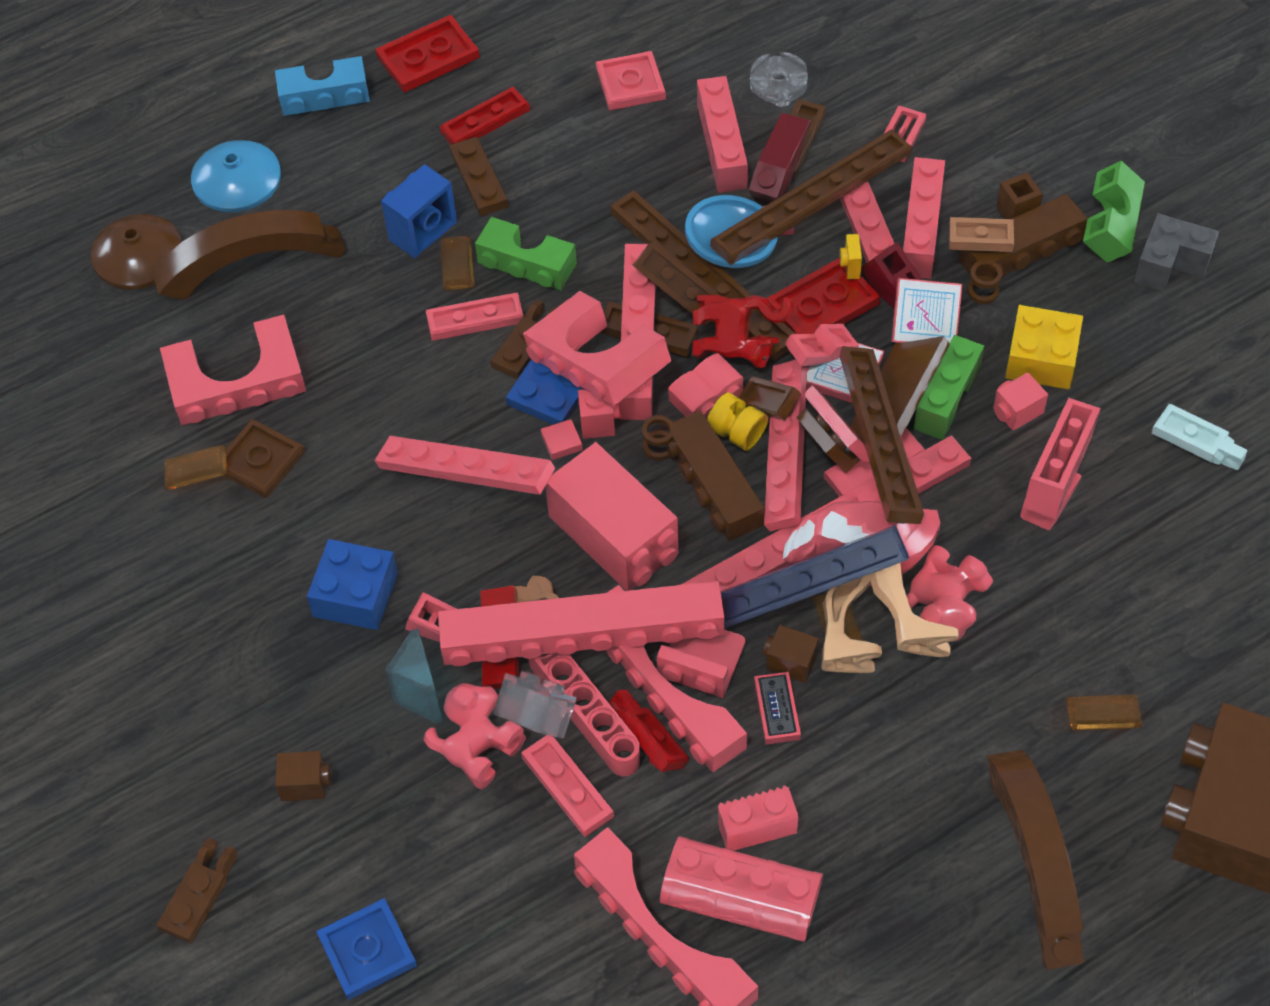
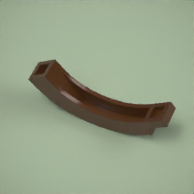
(238, 238)
(1044, 856)

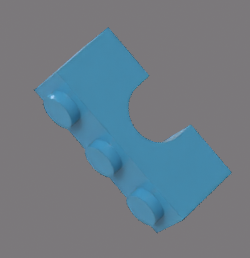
(342, 88)

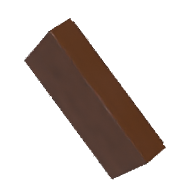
(770, 397)

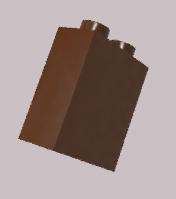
(1228, 810)

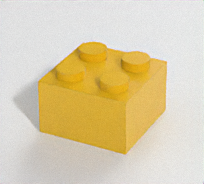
(1044, 346)

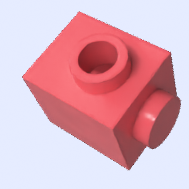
(1019, 401)
(596, 415)

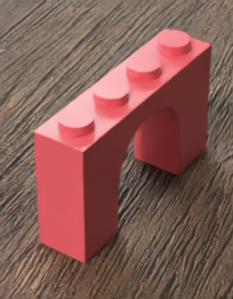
(607, 373)
(202, 398)

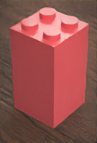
(612, 517)

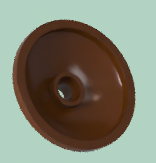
(131, 250)

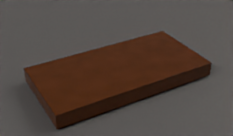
(908, 376)

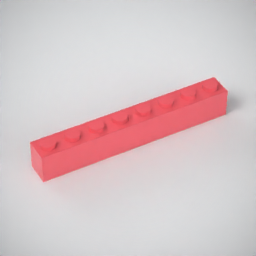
(581, 623)

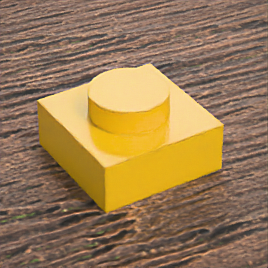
(851, 256)

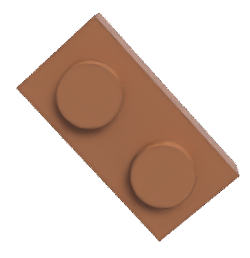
(981, 234)

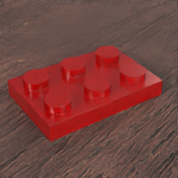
(427, 53)
(825, 299)

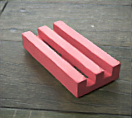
(911, 114)

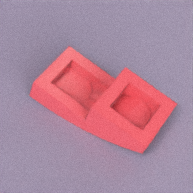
(821, 346)

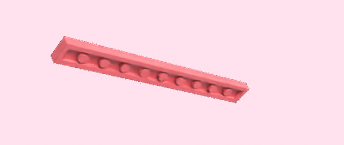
(767, 555)

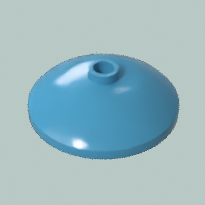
(236, 176)
(713, 217)

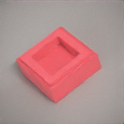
(561, 439)

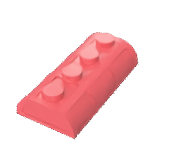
(741, 888)

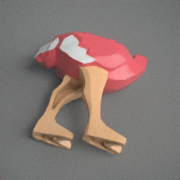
(848, 522)

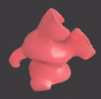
(946, 587)
(470, 708)

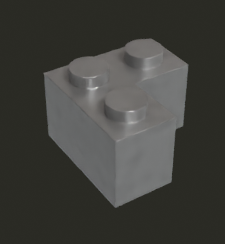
(1174, 246)

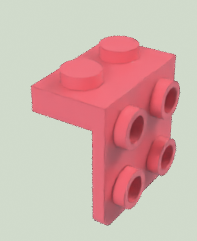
(702, 662)

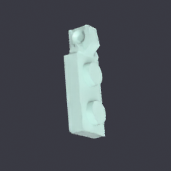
(1198, 437)

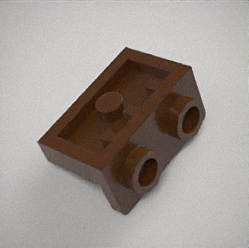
(828, 440)

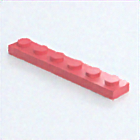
(786, 454)
(465, 464)

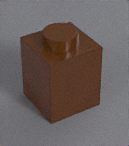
(1018, 196)
(791, 653)
(301, 776)

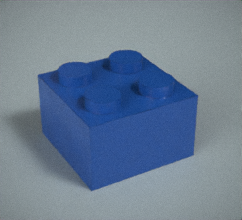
(419, 211)
(352, 584)

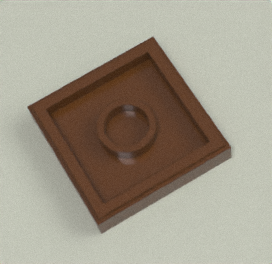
(261, 458)

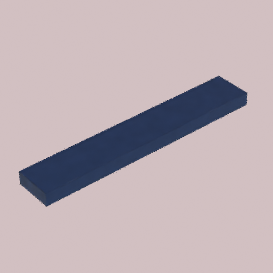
(813, 575)

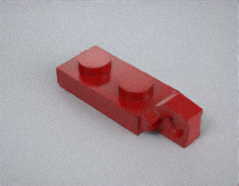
(652, 736)

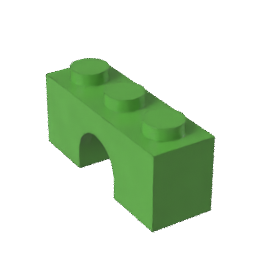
(1113, 230)
(546, 264)
(953, 377)

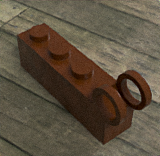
(1036, 236)
(710, 470)

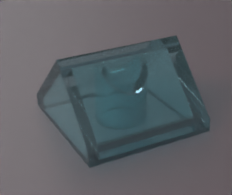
(412, 680)

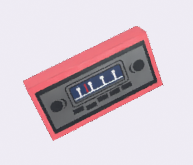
(777, 708)

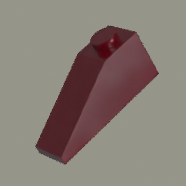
(779, 158)
(886, 269)

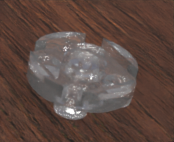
(779, 91)

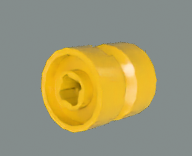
(740, 423)

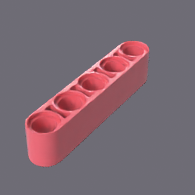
(592, 715)

